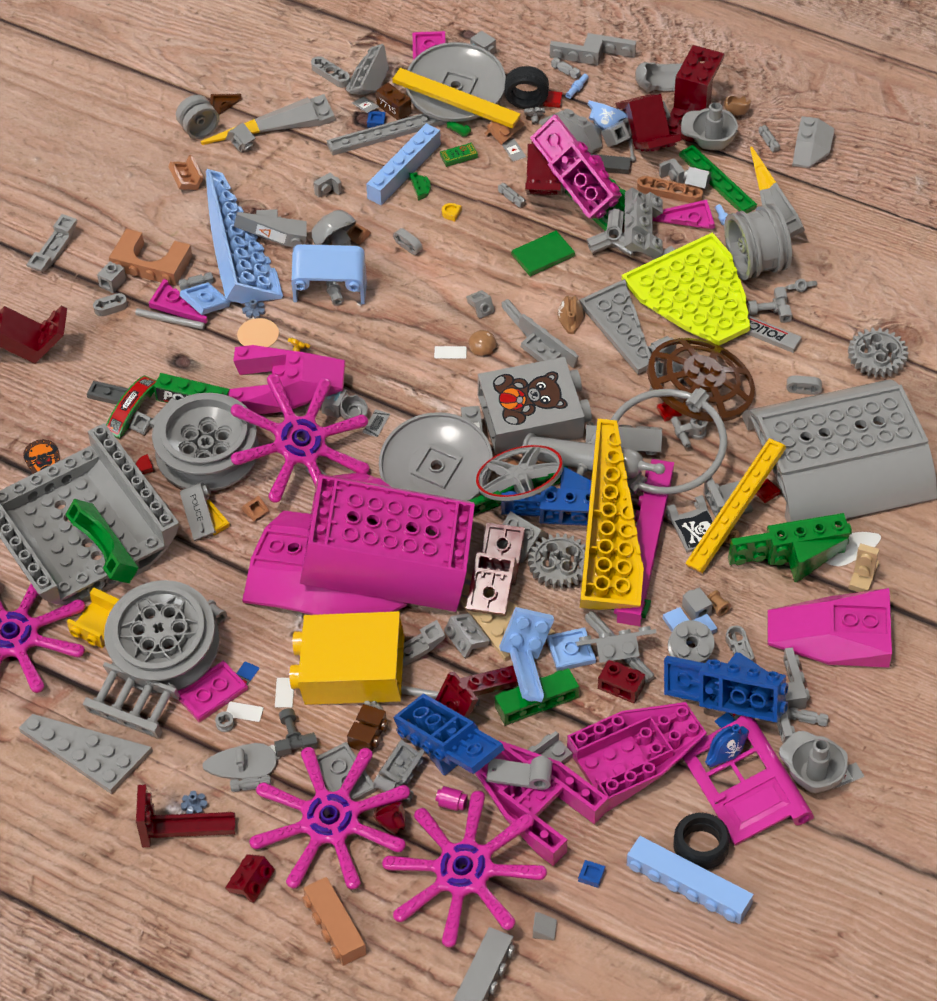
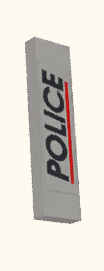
(773, 335)

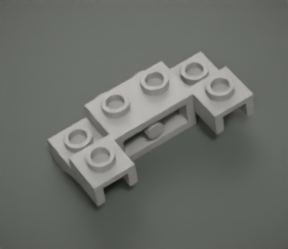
(638, 222)

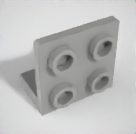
(718, 495)
(531, 534)

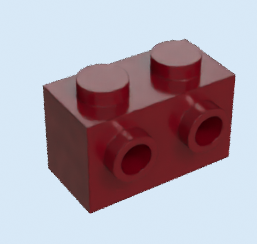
(621, 681)

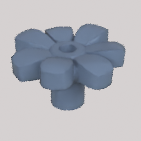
(253, 308)
(194, 803)

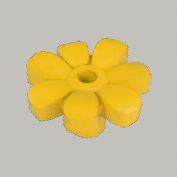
(298, 345)

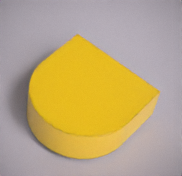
(451, 211)

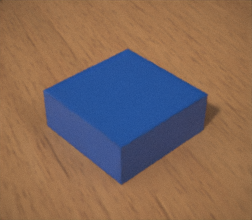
(376, 118)
(591, 873)

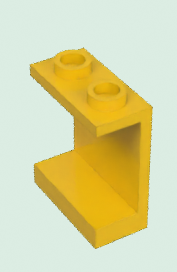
(92, 622)

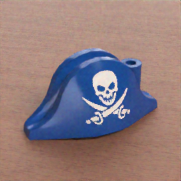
(726, 745)

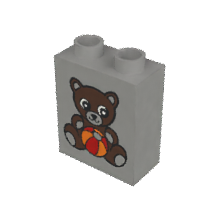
(532, 400)

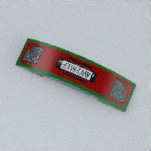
(128, 405)

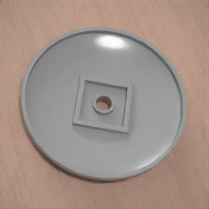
(462, 65)
(432, 440)

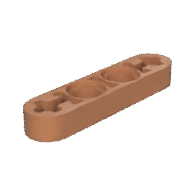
(670, 188)

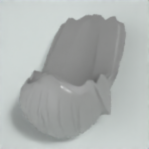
(657, 76)

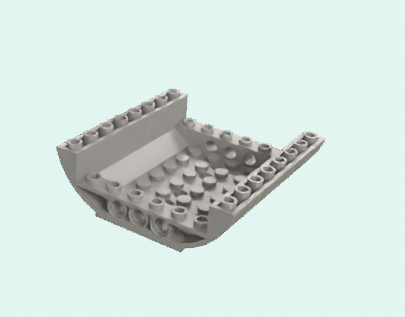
(852, 467)
(53, 549)

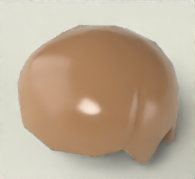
(737, 105)
(482, 343)

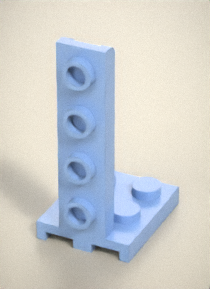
(524, 642)

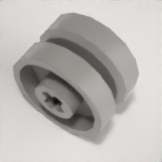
(197, 116)

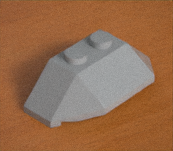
(369, 72)
(580, 128)
(812, 142)

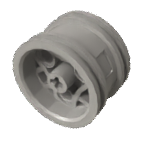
(758, 241)

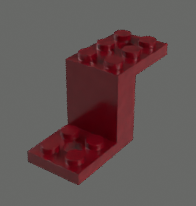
(693, 85)
(648, 122)
(539, 175)
(30, 338)

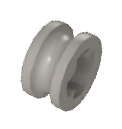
(221, 717)

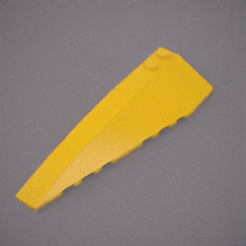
(612, 552)

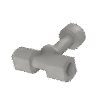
(778, 305)

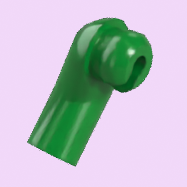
(458, 128)

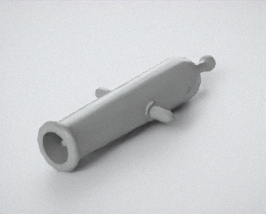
(581, 455)

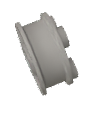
(695, 632)

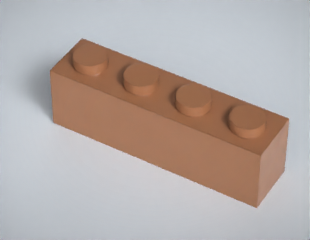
(334, 921)

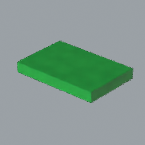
(543, 253)

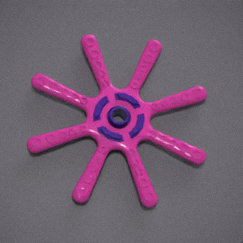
(295, 426)
(20, 634)
(334, 829)
(467, 880)

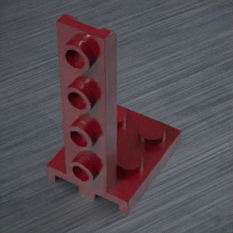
(461, 693)
(178, 825)

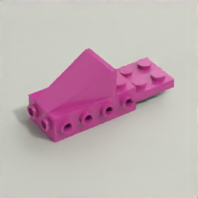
(576, 169)

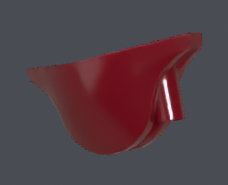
(391, 817)

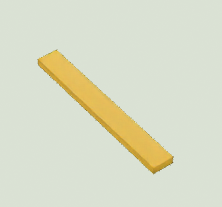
(456, 98)
(735, 505)

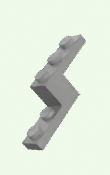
(593, 49)
(797, 693)

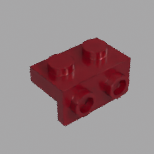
(250, 877)

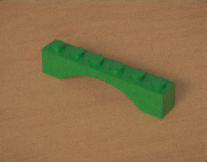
(118, 562)

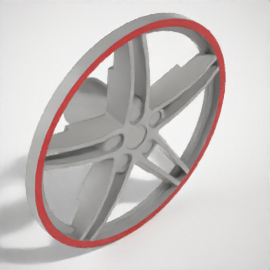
(519, 475)

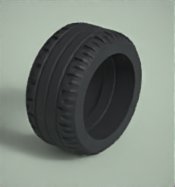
(526, 75)
(706, 823)

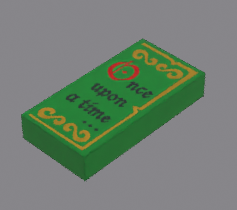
(458, 154)

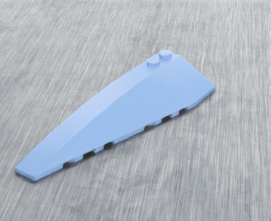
(239, 256)

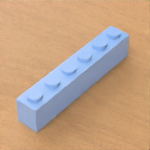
(405, 161)
(689, 880)

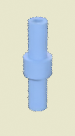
(577, 86)
(722, 215)

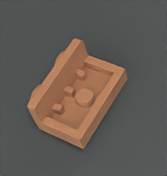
(502, 132)
(186, 174)

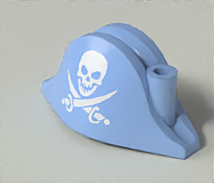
(604, 115)

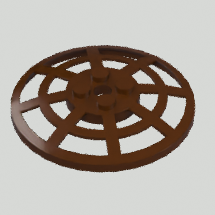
(692, 375)

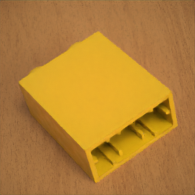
(349, 658)

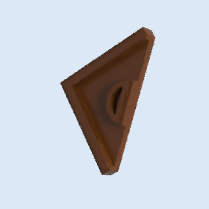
(222, 102)

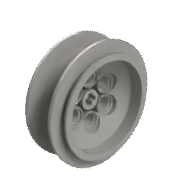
(204, 457)
(191, 650)

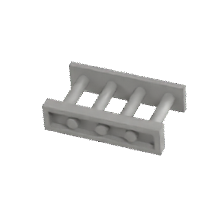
(132, 719)

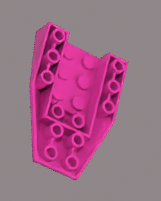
(836, 629)
(634, 748)

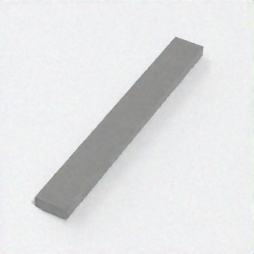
(381, 133)

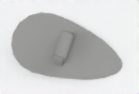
(242, 762)

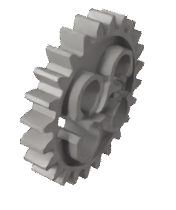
(878, 346)
(559, 560)

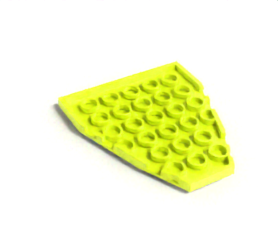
(695, 290)

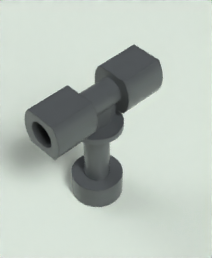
(293, 739)

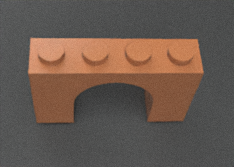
(168, 268)

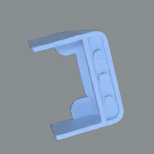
(329, 264)

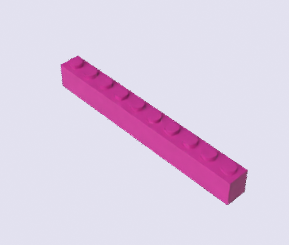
(648, 528)

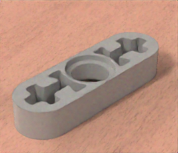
(321, 66)

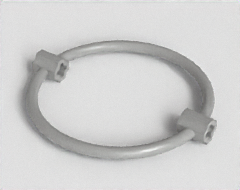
(695, 402)

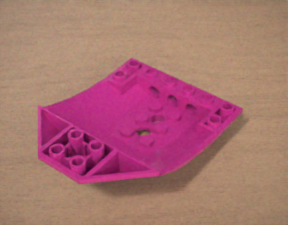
(276, 575)

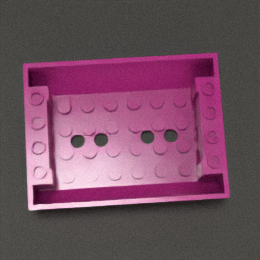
(386, 557)

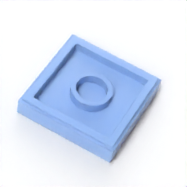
(204, 298)
(566, 653)

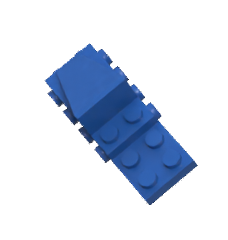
(553, 502)
(729, 687)
(446, 736)

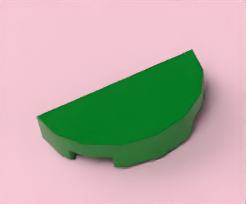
(420, 184)

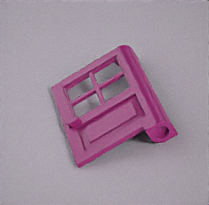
(756, 801)

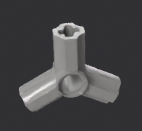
(614, 227)

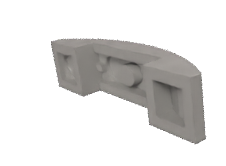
(55, 245)
(423, 643)

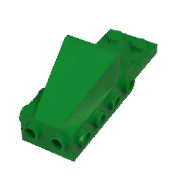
(804, 544)

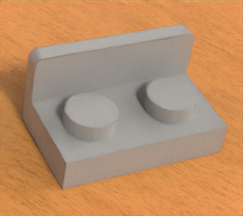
(465, 633)
(552, 748)

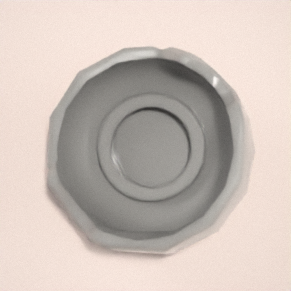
(352, 406)

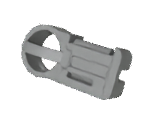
(739, 646)

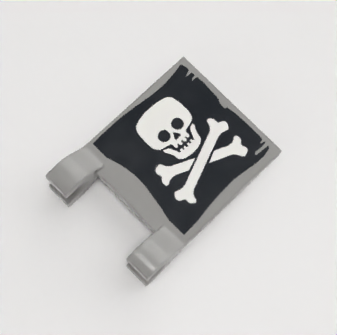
(691, 525)

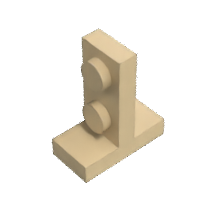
(865, 568)

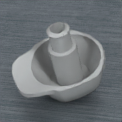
(710, 127)
(333, 229)
(814, 761)

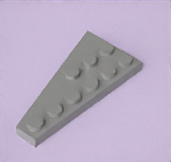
(617, 319)
(93, 754)

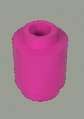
(451, 798)

